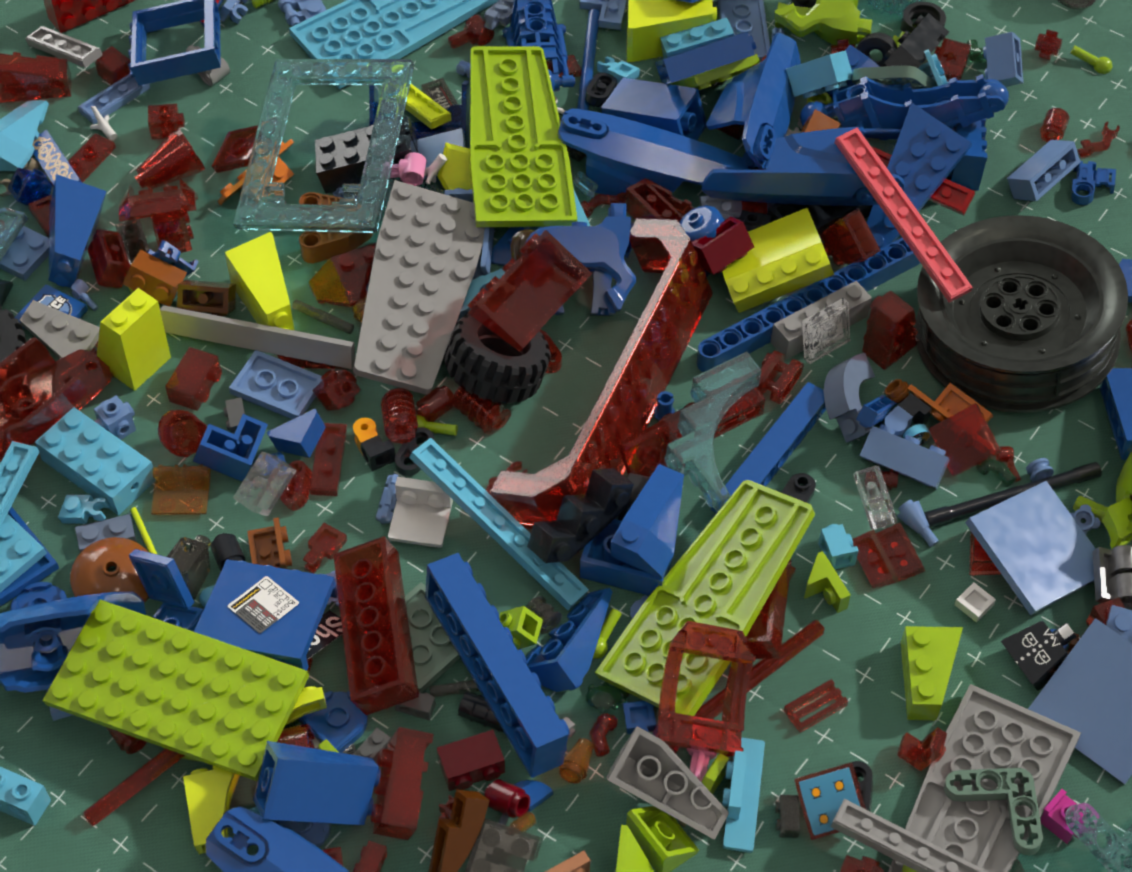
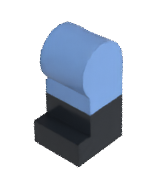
(907, 414)

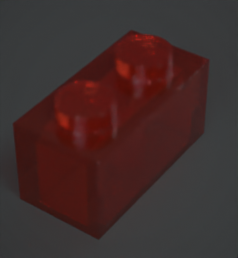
(372, 858)

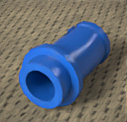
(664, 405)

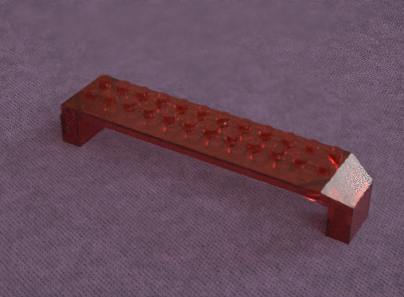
(635, 381)

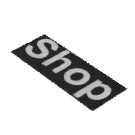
(327, 631)

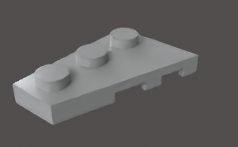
(59, 330)

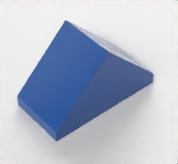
(299, 434)

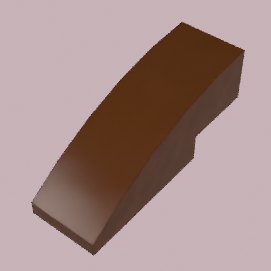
(459, 833)

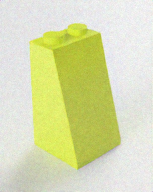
(657, 18)
(260, 281)
(134, 340)

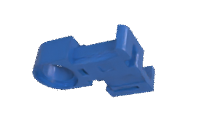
(1086, 180)
(173, 257)

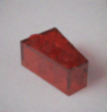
(33, 78)
(653, 201)
(889, 330)
(400, 784)

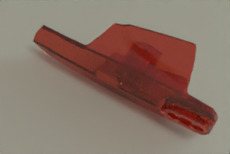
(42, 390)

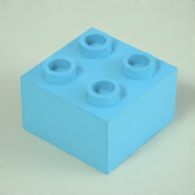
(820, 75)

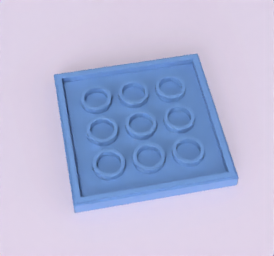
(1036, 546)
(1095, 697)

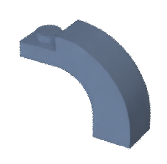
(842, 394)

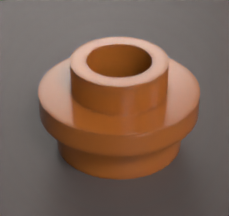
(897, 390)

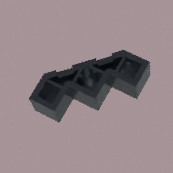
(925, 36)
(581, 517)

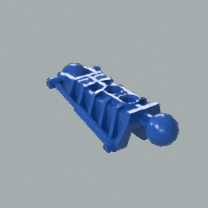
(536, 25)

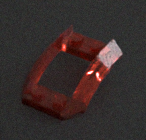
(155, 204)
(700, 732)

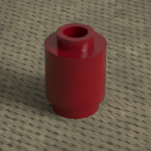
(507, 798)

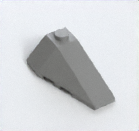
(659, 777)

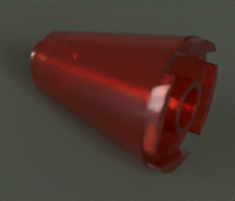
(169, 162)

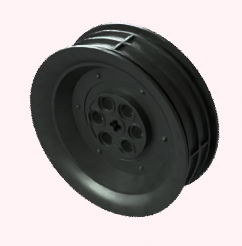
(1037, 318)

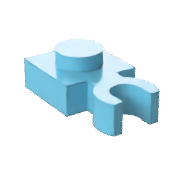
(618, 69)
(78, 509)

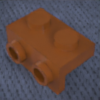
(268, 547)

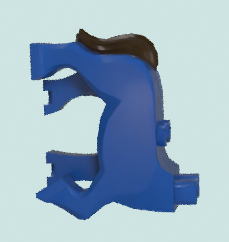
(600, 251)

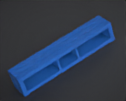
(875, 411)

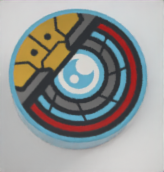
(919, 432)

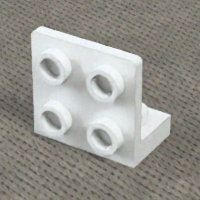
(420, 513)

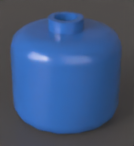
(701, 222)

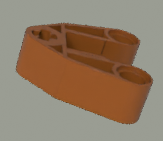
(324, 245)

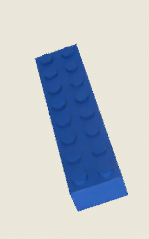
(496, 665)

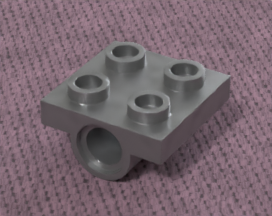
(1113, 574)

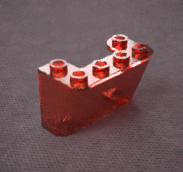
(529, 290)

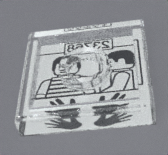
(826, 330)

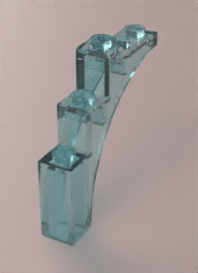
(713, 396)

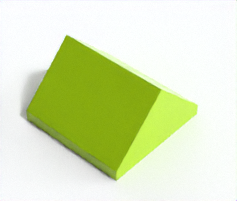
(660, 838)

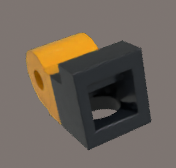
(374, 451)

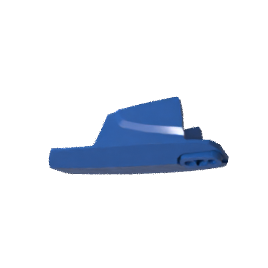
(760, 102)
(630, 151)
(802, 171)
(41, 636)
(278, 847)

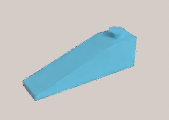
(18, 132)

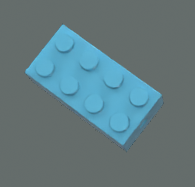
(96, 460)

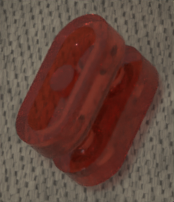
(771, 366)

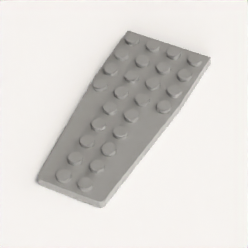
(416, 286)
(989, 735)

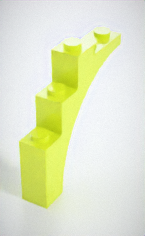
(211, 790)

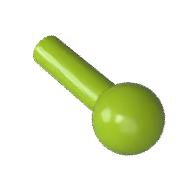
(1101, 65)
(439, 428)
(607, 628)

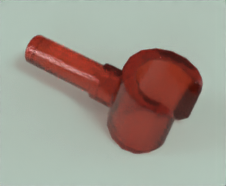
(1007, 456)

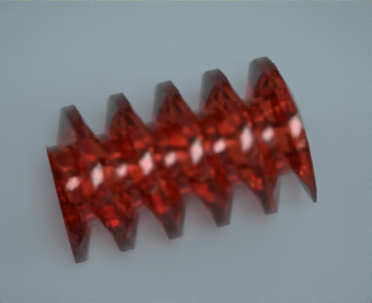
(482, 412)
(399, 415)

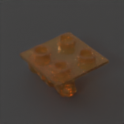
(180, 489)

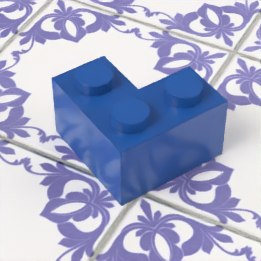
(231, 452)

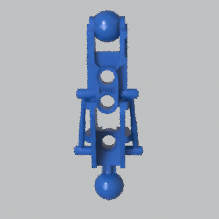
(882, 109)

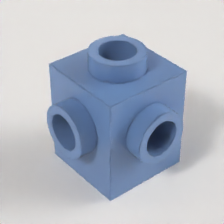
(115, 417)

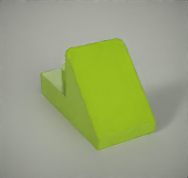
(826, 580)

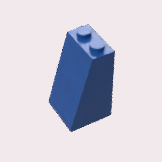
(658, 105)
(72, 223)
(315, 785)

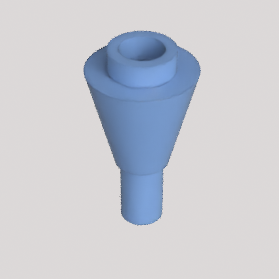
(913, 516)

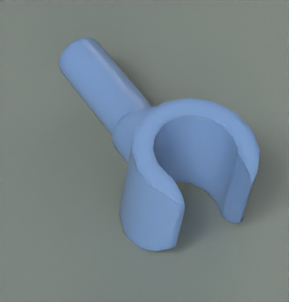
(79, 291)

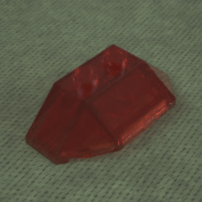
(344, 277)

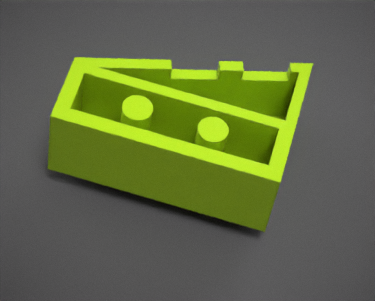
(927, 666)

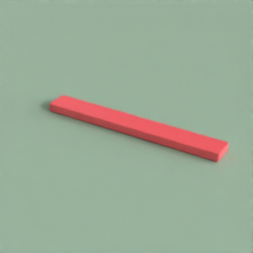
(903, 215)

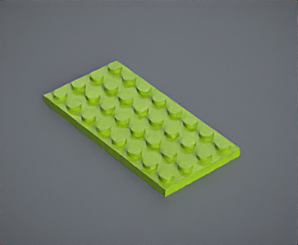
(176, 689)

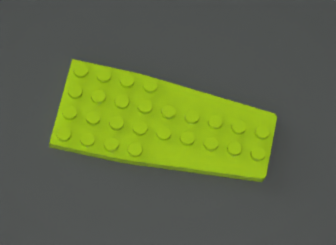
(515, 150)
(714, 583)

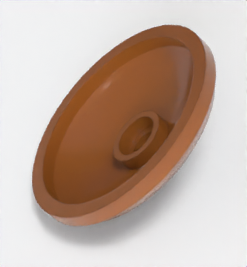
(90, 567)

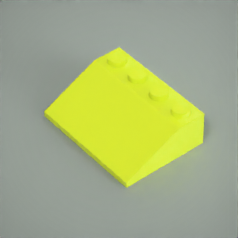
(783, 260)

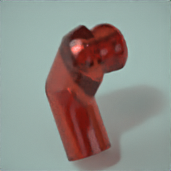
(599, 731)

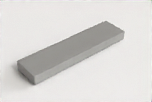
(63, 46)

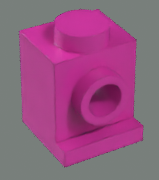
(1054, 816)

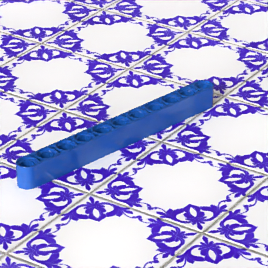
(757, 329)

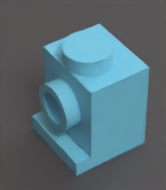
(838, 546)

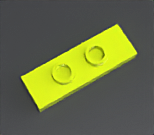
(426, 109)

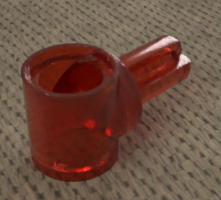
(473, 32)

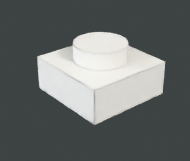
(975, 602)

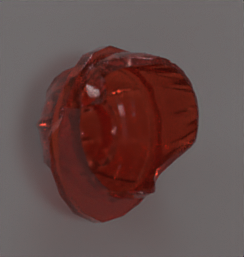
(181, 432)

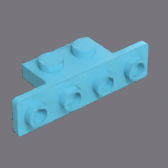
(743, 795)

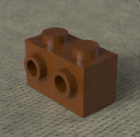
(206, 297)

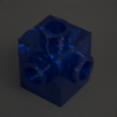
(29, 186)

